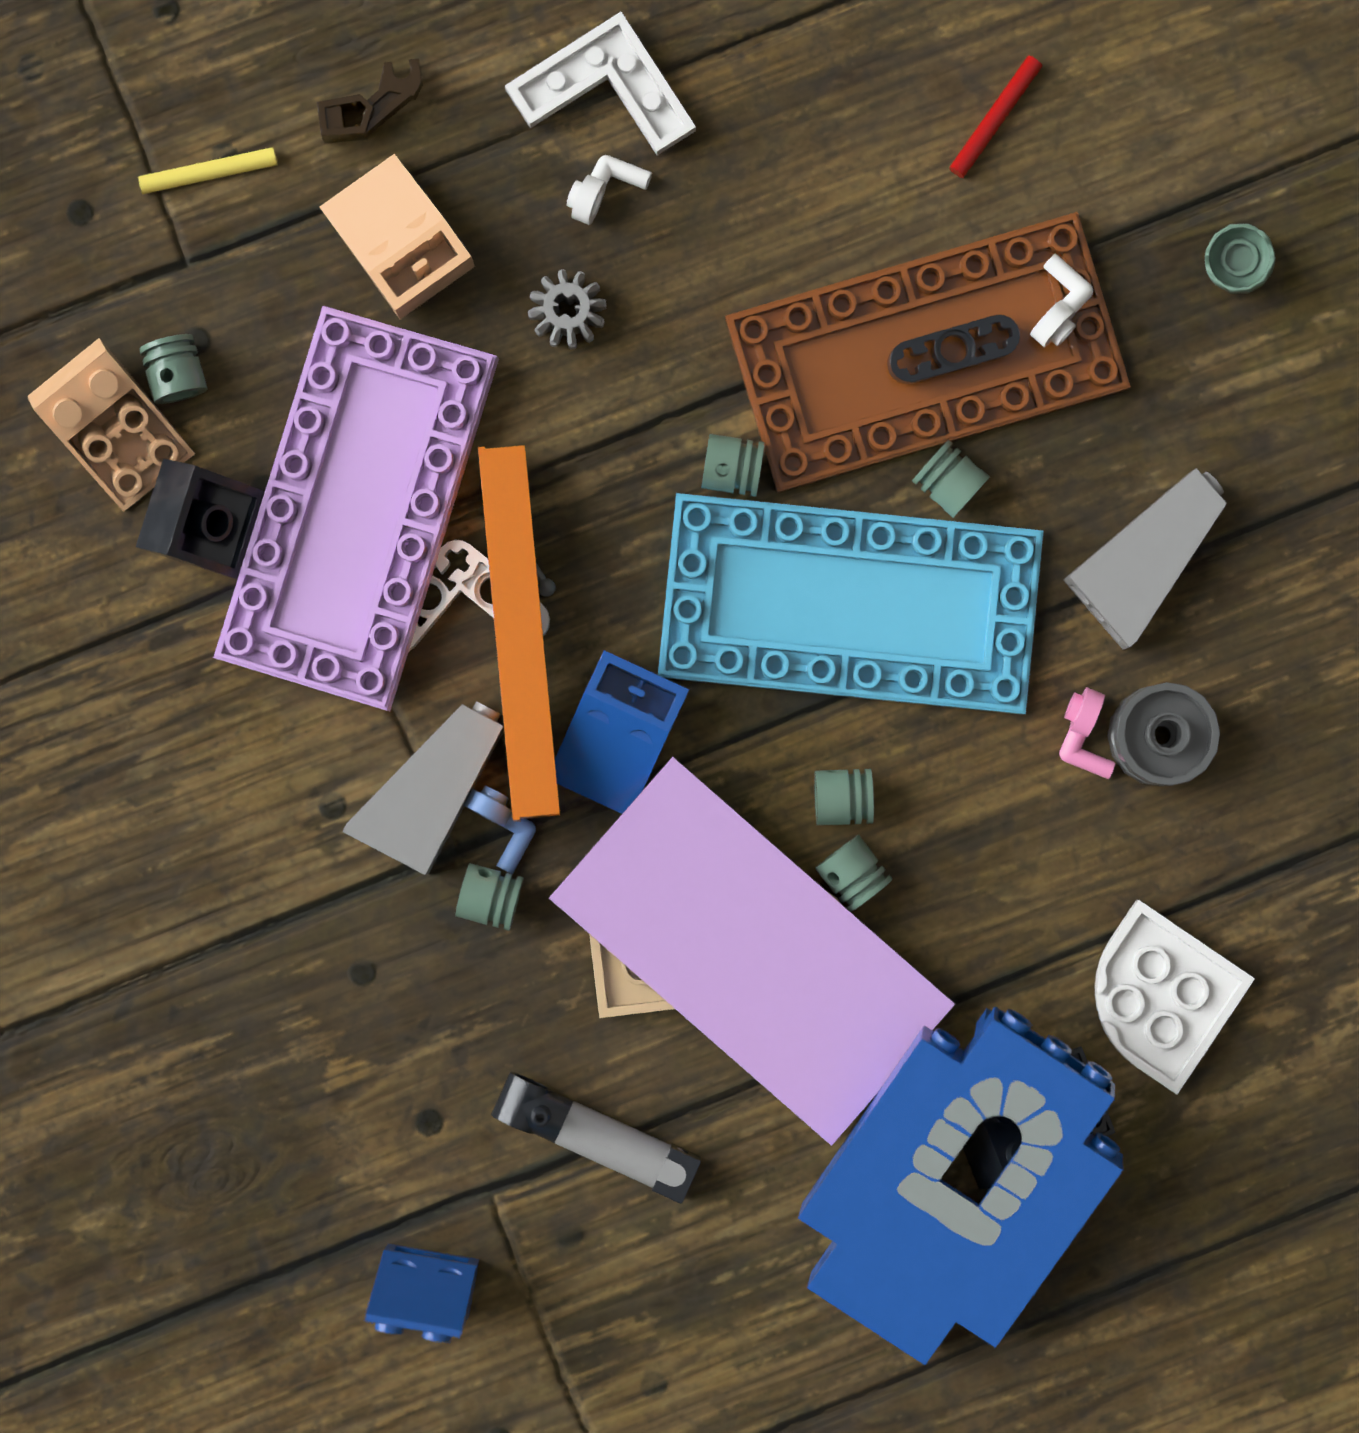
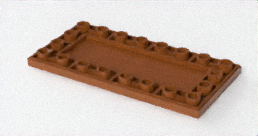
(822, 355)

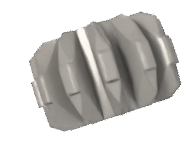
(570, 294)

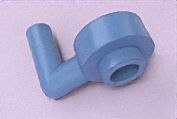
(492, 807)

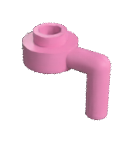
(1083, 713)

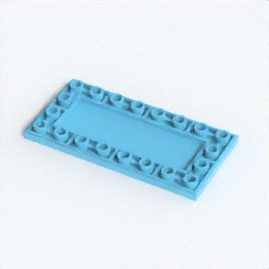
(850, 603)

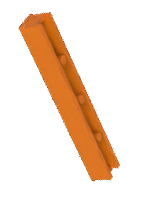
(518, 632)

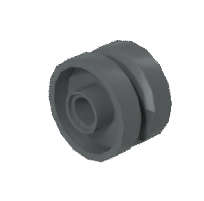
(1190, 727)

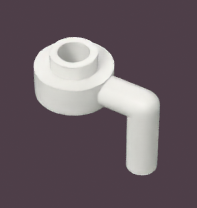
(587, 195)
(1057, 323)

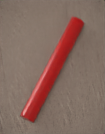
(995, 116)

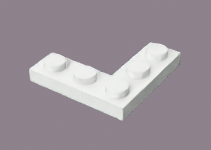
(605, 53)

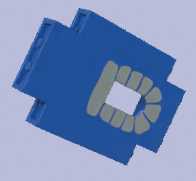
(920, 1253)

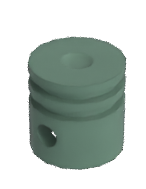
(173, 369)
(740, 465)
(951, 479)
(843, 797)
(853, 873)
(488, 896)

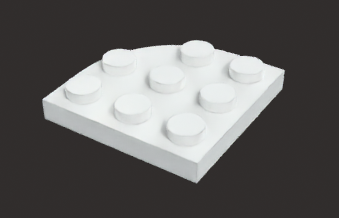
(1164, 995)

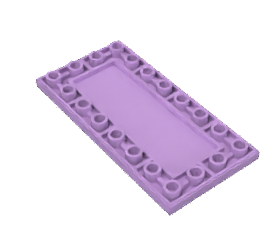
(356, 508)
(751, 950)

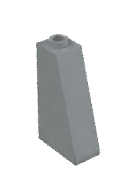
(1142, 562)
(427, 794)

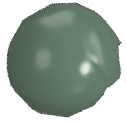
(1240, 258)

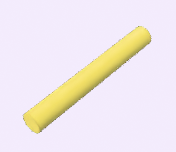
(208, 170)

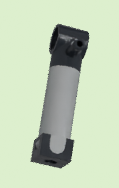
(595, 1136)

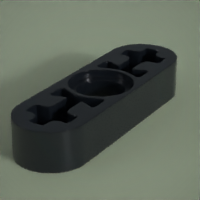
(989, 351)

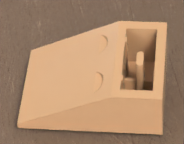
(398, 236)
(109, 424)

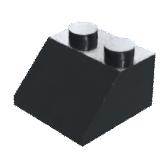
(200, 518)

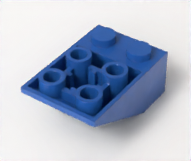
(617, 732)
(422, 1292)

